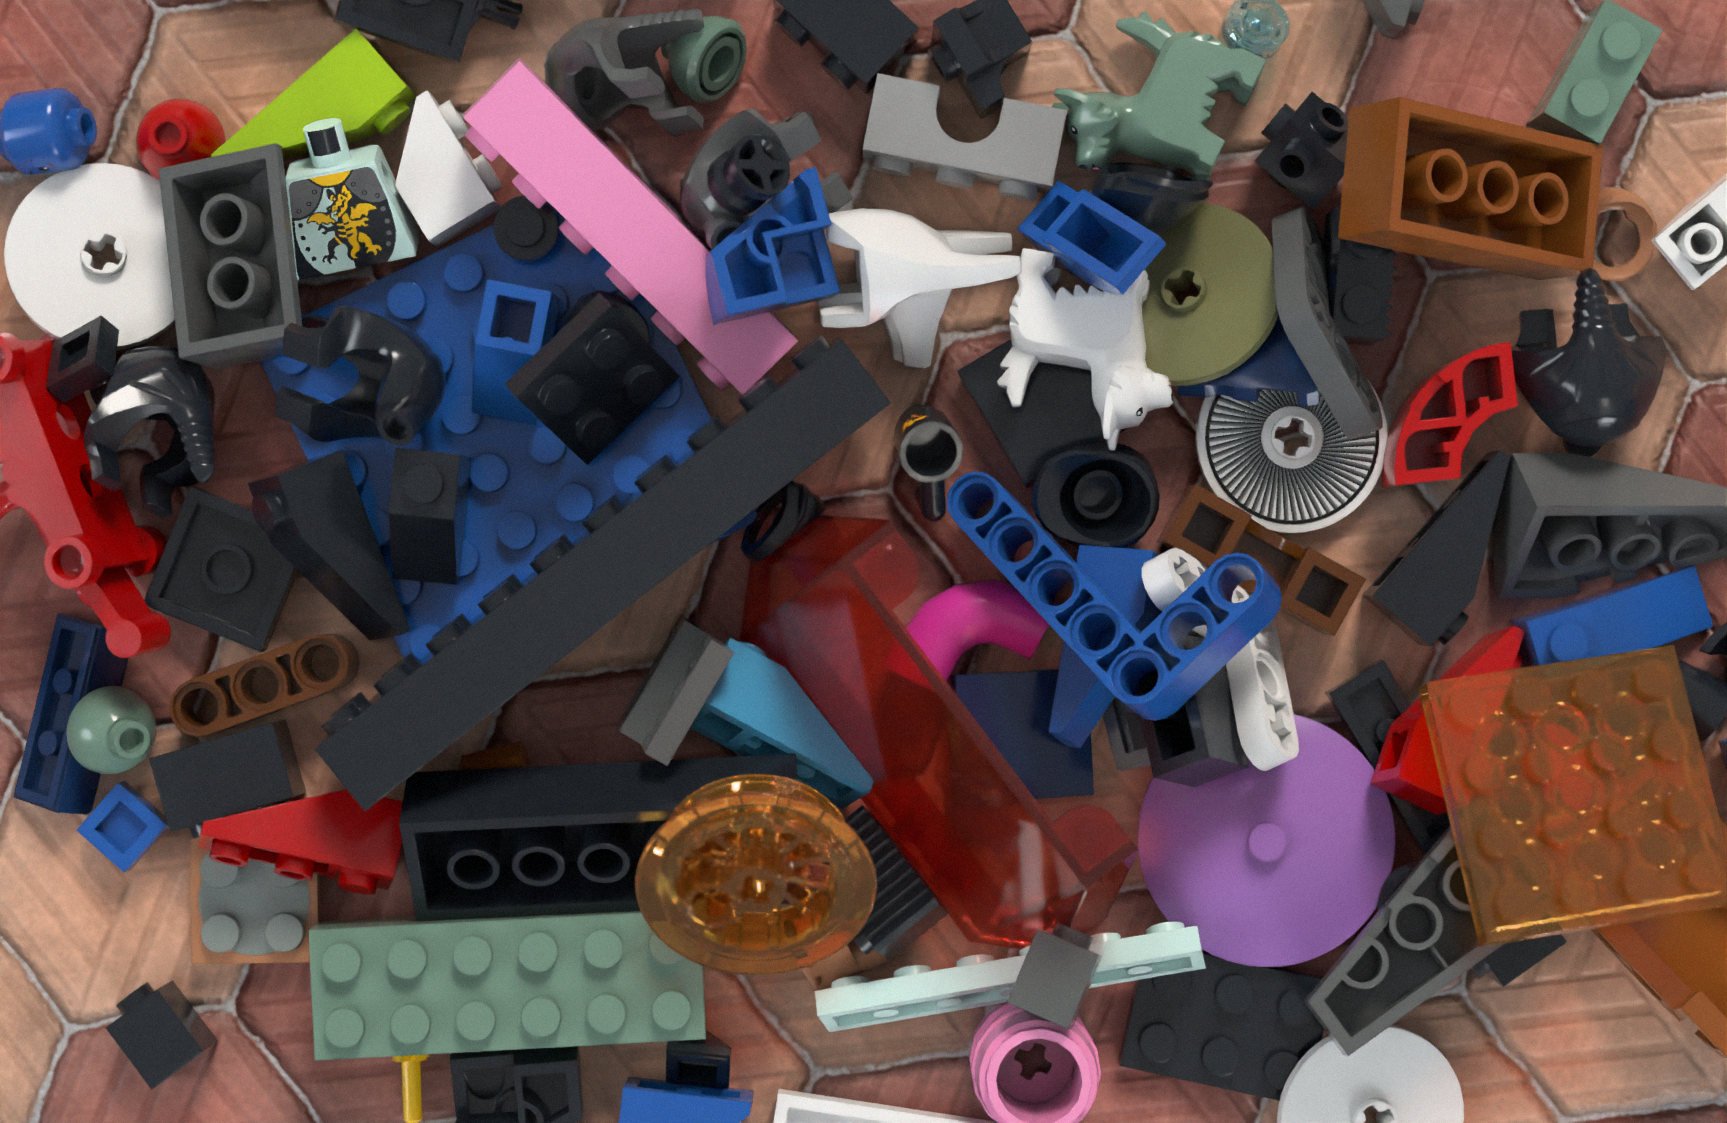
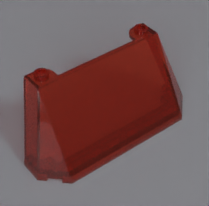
(937, 776)

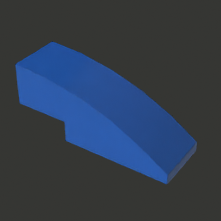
(1091, 238)

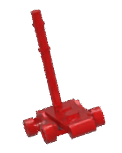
(79, 520)

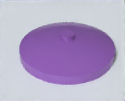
(1273, 857)

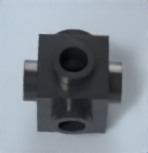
(1306, 149)

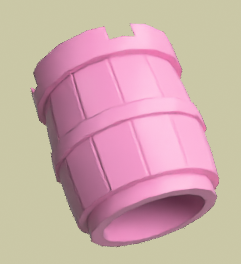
(1049, 1096)

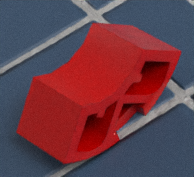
(1442, 414)

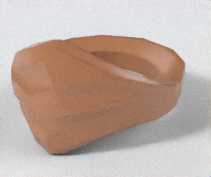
(1641, 215)

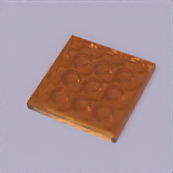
(1577, 795)

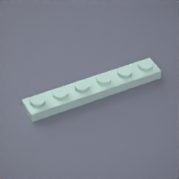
(984, 981)

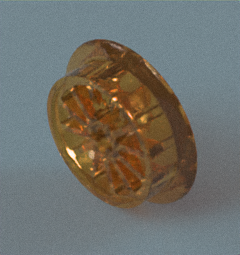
(758, 845)

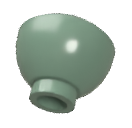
(708, 60)
(111, 730)

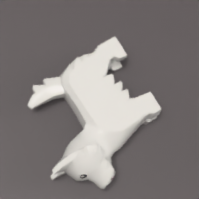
(1084, 332)

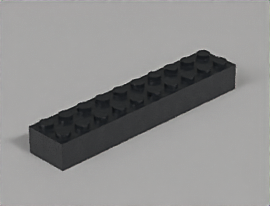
(601, 573)

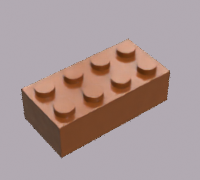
(1469, 190)

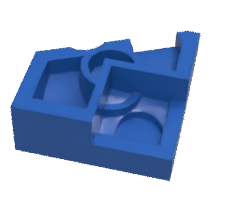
(774, 256)

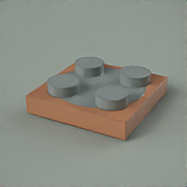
(249, 912)

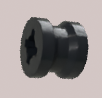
(748, 174)

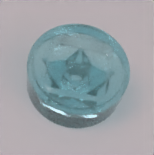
(1255, 26)

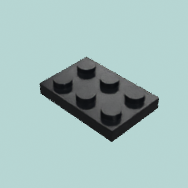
(1222, 1026)

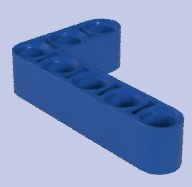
(1092, 611)

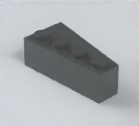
(1403, 954)

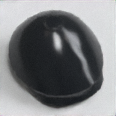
(1151, 193)
(1097, 495)

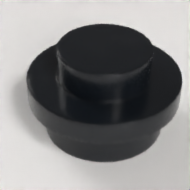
(525, 230)

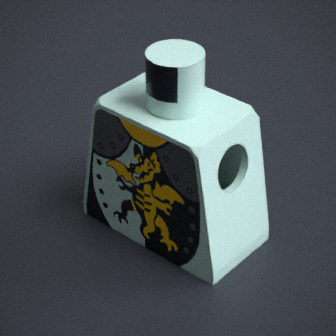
(345, 206)

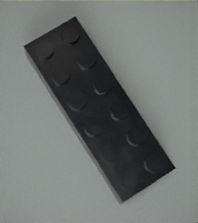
(546, 833)

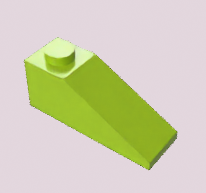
(344, 84)

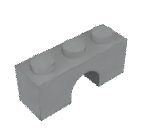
(1015, 156)

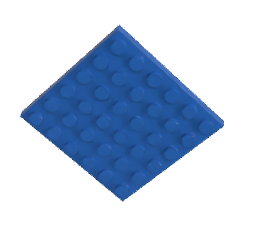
(522, 476)

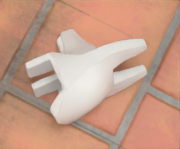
(908, 275)

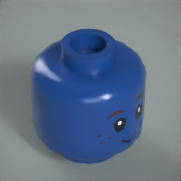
(46, 131)

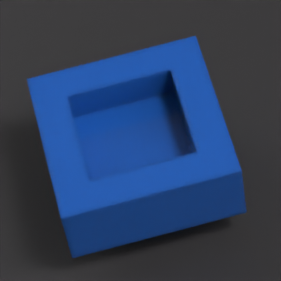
(124, 826)

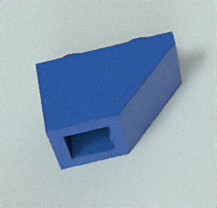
(510, 331)

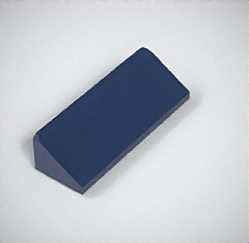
(73, 668)

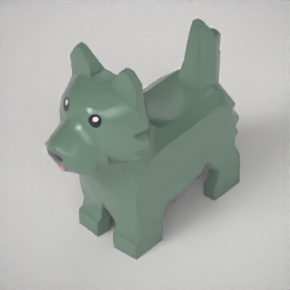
(1172, 107)

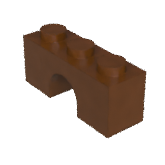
(1310, 584)

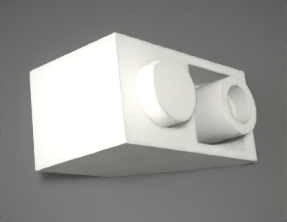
(439, 177)
(1697, 236)

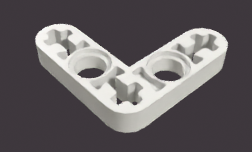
(1254, 674)

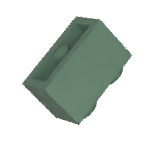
(1595, 74)

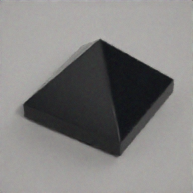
(699, 1062)

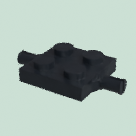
(425, 25)

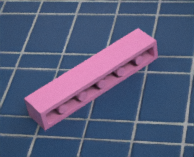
(622, 220)

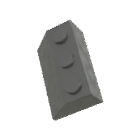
(230, 256)

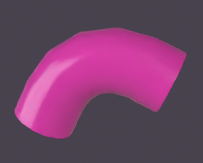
(972, 616)

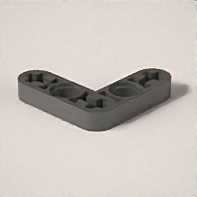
(1306, 319)

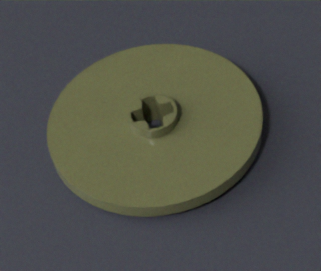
(1235, 302)

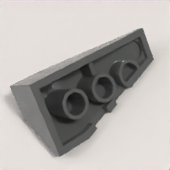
(1595, 518)

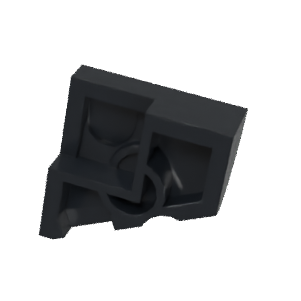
(518, 1086)

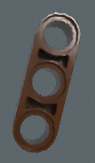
(235, 691)

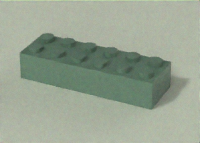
(498, 985)

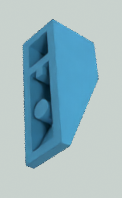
(766, 712)

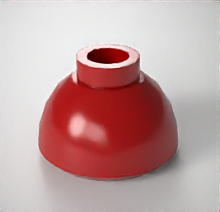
(177, 134)

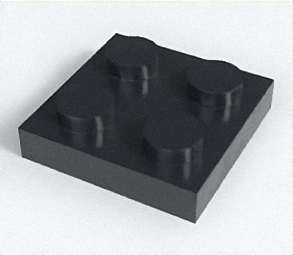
(592, 379)
(222, 572)

